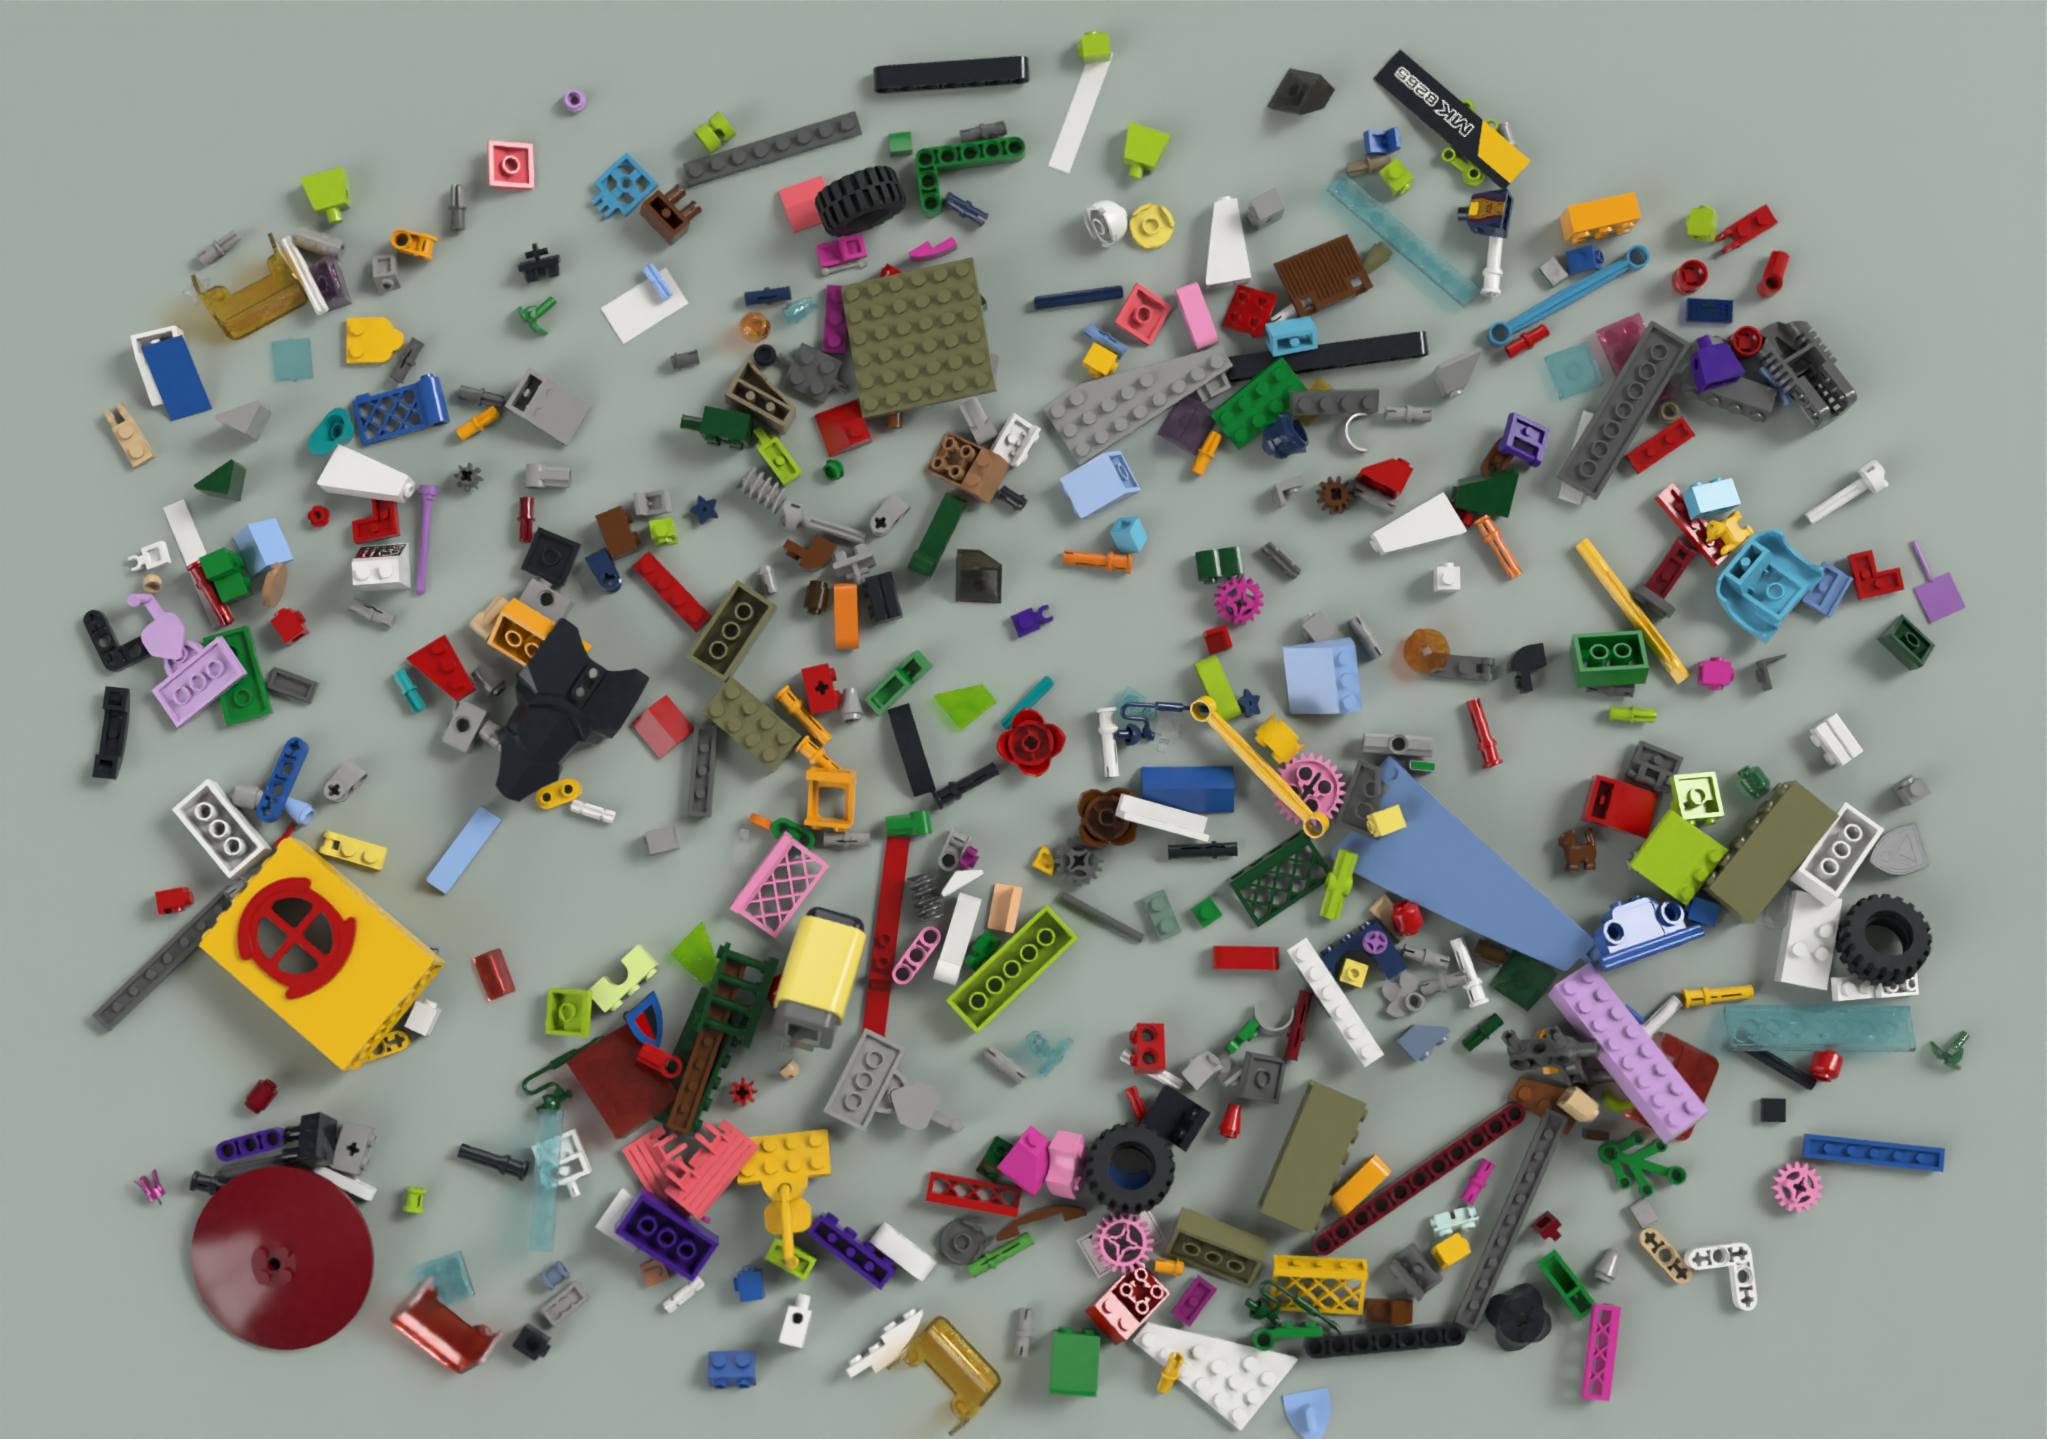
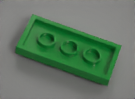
(1257, 403)
(249, 696)

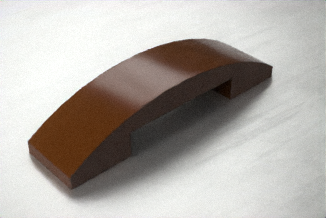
(1068, 1211)

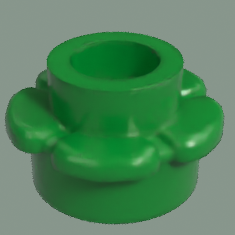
(833, 469)

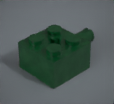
(722, 427)

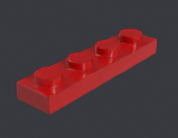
(1695, 530)
(672, 591)

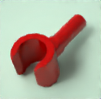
(1466, 516)
(287, 834)

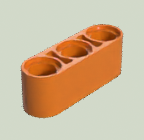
(846, 615)

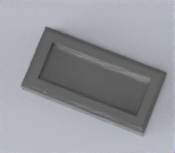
(292, 685)

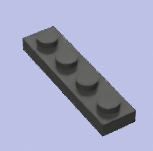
(1334, 401)
(703, 771)

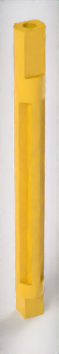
(1632, 610)

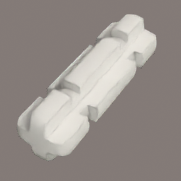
(593, 811)
(683, 1294)

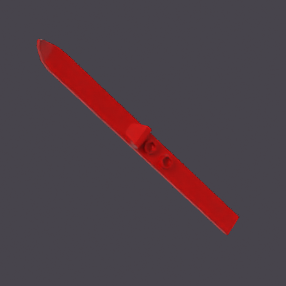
(886, 934)

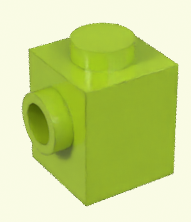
(1094, 47)
(1702, 224)

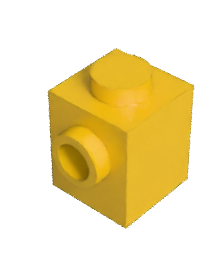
(1100, 361)
(1451, 1251)

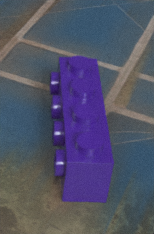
(852, 1251)

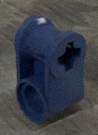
(603, 567)

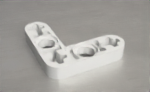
(1735, 1264)

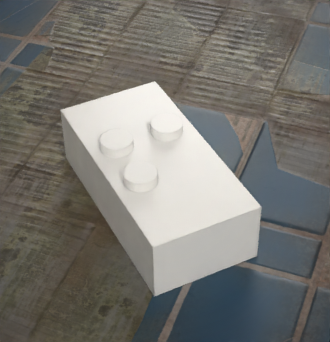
(222, 829)
(1837, 855)
(1808, 942)

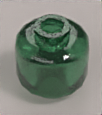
(1753, 782)

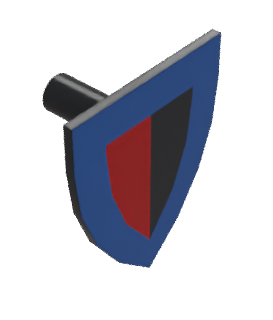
(646, 1020)

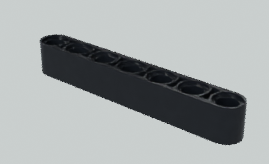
(951, 74)
(1395, 1343)

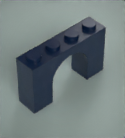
(1388, 961)

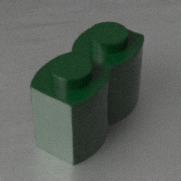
(1219, 564)

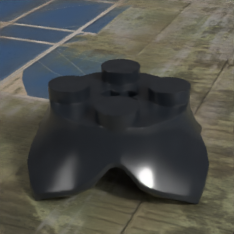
(1502, 1312)

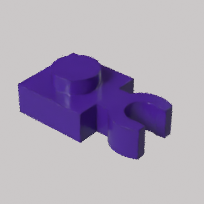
(1027, 621)

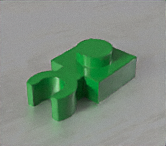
(983, 948)
(1247, 1033)

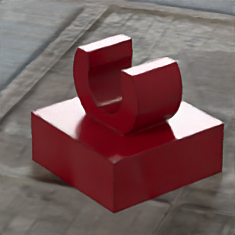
(1547, 1226)

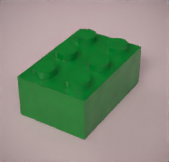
(1609, 658)

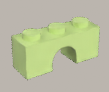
(639, 966)

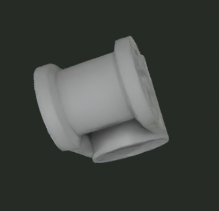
(891, 512)
(346, 779)
(954, 848)

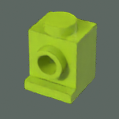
(663, 531)

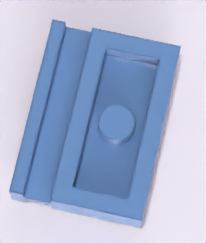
(1828, 591)

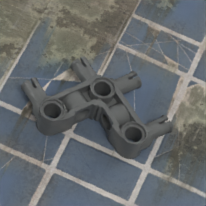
(1557, 1052)

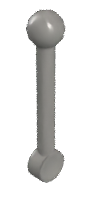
(862, 263)

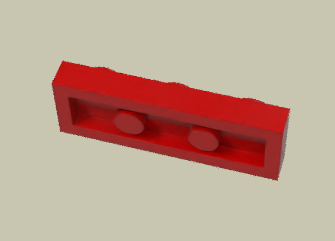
(1660, 445)

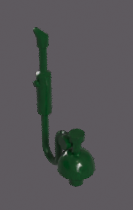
(550, 1100)
(1259, 1308)

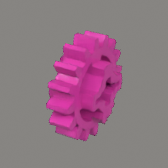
(1249, 602)

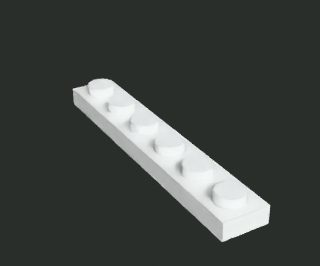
(1335, 1002)

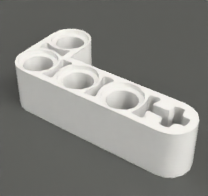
(957, 939)

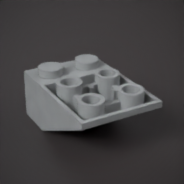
(547, 406)

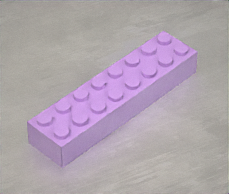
(1628, 1053)

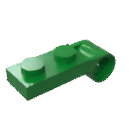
(1286, 1330)

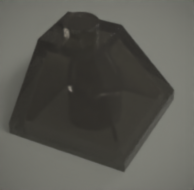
(1301, 93)
(977, 577)

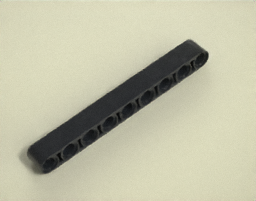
(1335, 355)

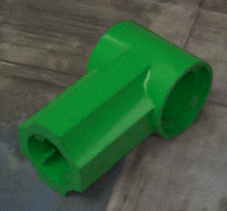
(913, 823)

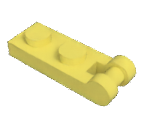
(354, 850)

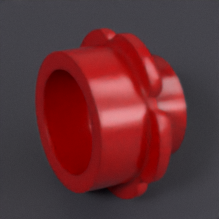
(323, 520)

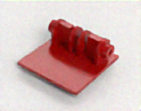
(1250, 311)

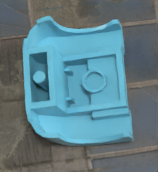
(1765, 583)

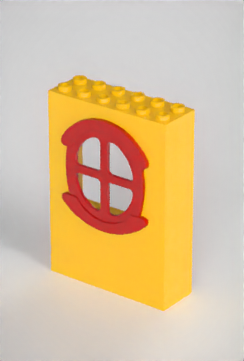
(356, 988)

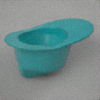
(333, 430)

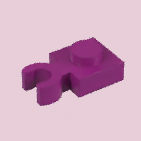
(969, 858)

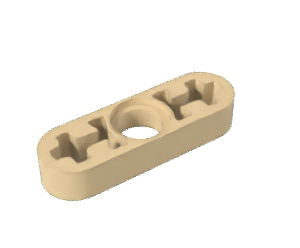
(1657, 1237)

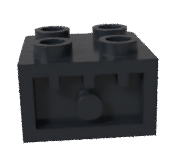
(1175, 1117)

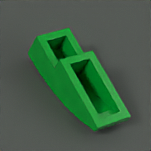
(898, 682)
(1566, 1284)

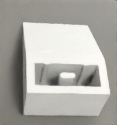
(147, 338)

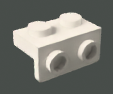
(1015, 440)

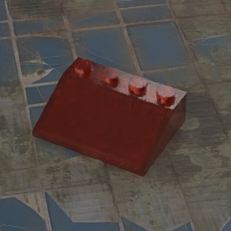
(620, 1085)

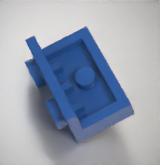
(732, 1369)

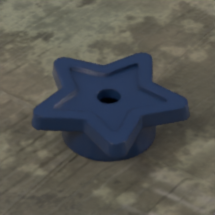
(698, 509)
(1247, 699)

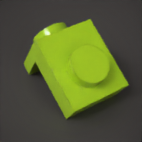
(1397, 177)

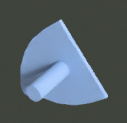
(1309, 1412)

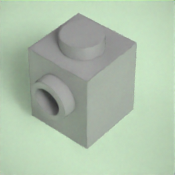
(1316, 628)
(1202, 1069)

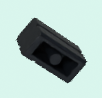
(883, 598)

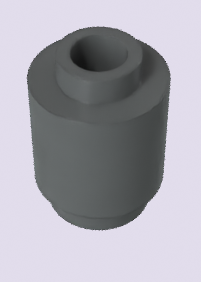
(488, 680)

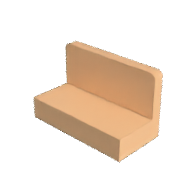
(1004, 908)

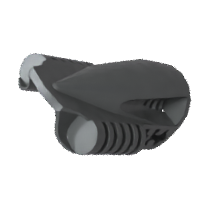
(1803, 368)

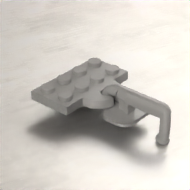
(871, 1078)

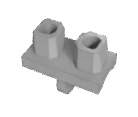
(855, 565)

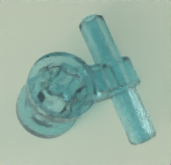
(1054, 1056)

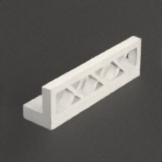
(1162, 817)

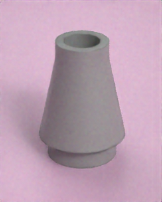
(851, 708)
(1607, 1267)

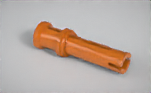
(1491, 533)
(1109, 561)

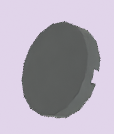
(962, 1241)

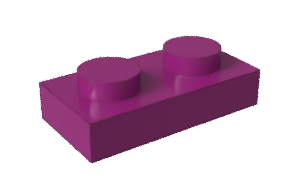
(1193, 1300)

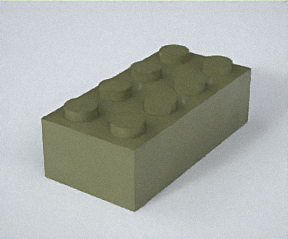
(732, 631)
(752, 724)

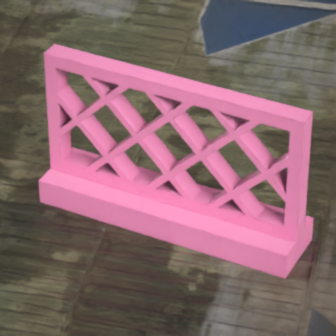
(763, 872)

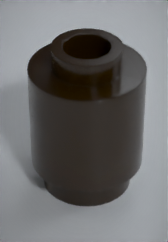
(816, 597)
(1491, 952)

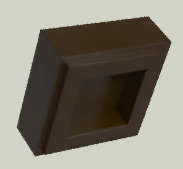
(1595, 1135)

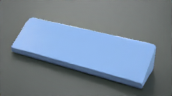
(463, 849)

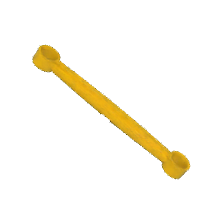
(1259, 766)

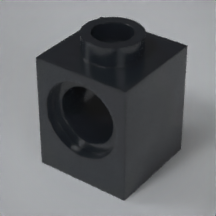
(522, 1345)

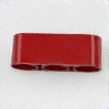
(1246, 957)

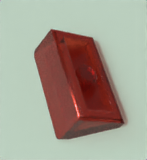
(494, 974)

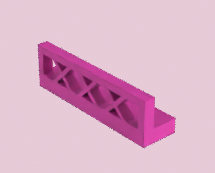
(1604, 1353)

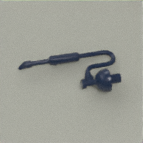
(1133, 734)

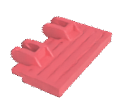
(651, 1160)
(712, 1170)

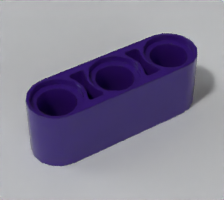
(241, 1148)

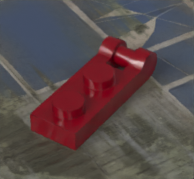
(1670, 568)

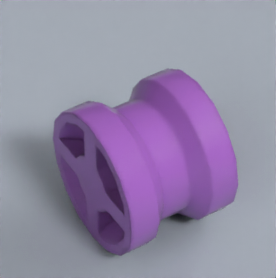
(1378, 943)

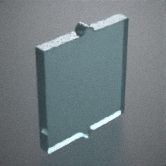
(292, 359)

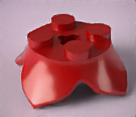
(1030, 724)

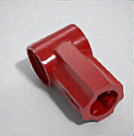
(1773, 273)
(657, 1059)

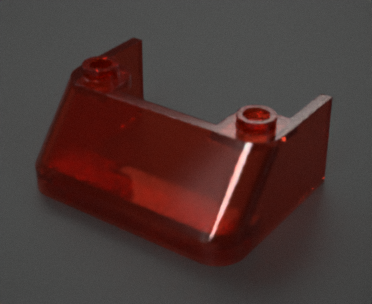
(442, 1331)

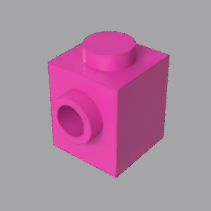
(1715, 673)

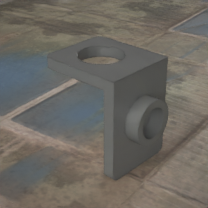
(1762, 672)

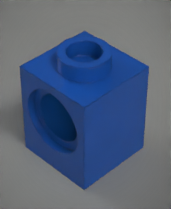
(1701, 911)

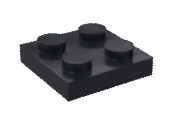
(551, 556)

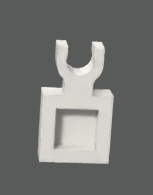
(153, 557)

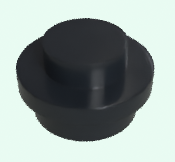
(765, 355)

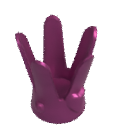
(151, 1192)

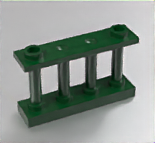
(759, 990)

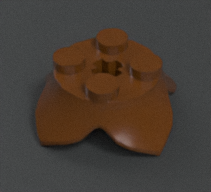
(1093, 830)

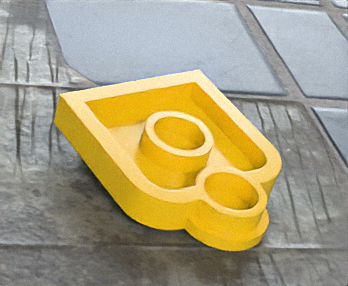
(372, 340)

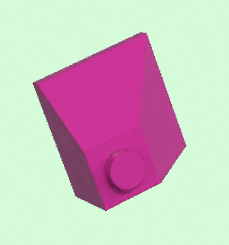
(1028, 1161)

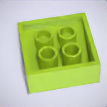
(1678, 857)

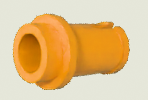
(1169, 1266)

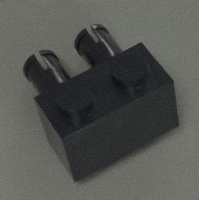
(315, 1141)

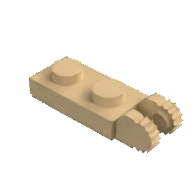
(130, 437)

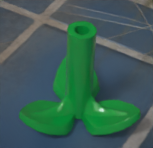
(533, 313)

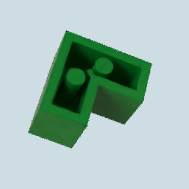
(227, 573)

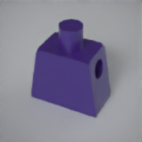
(1714, 365)

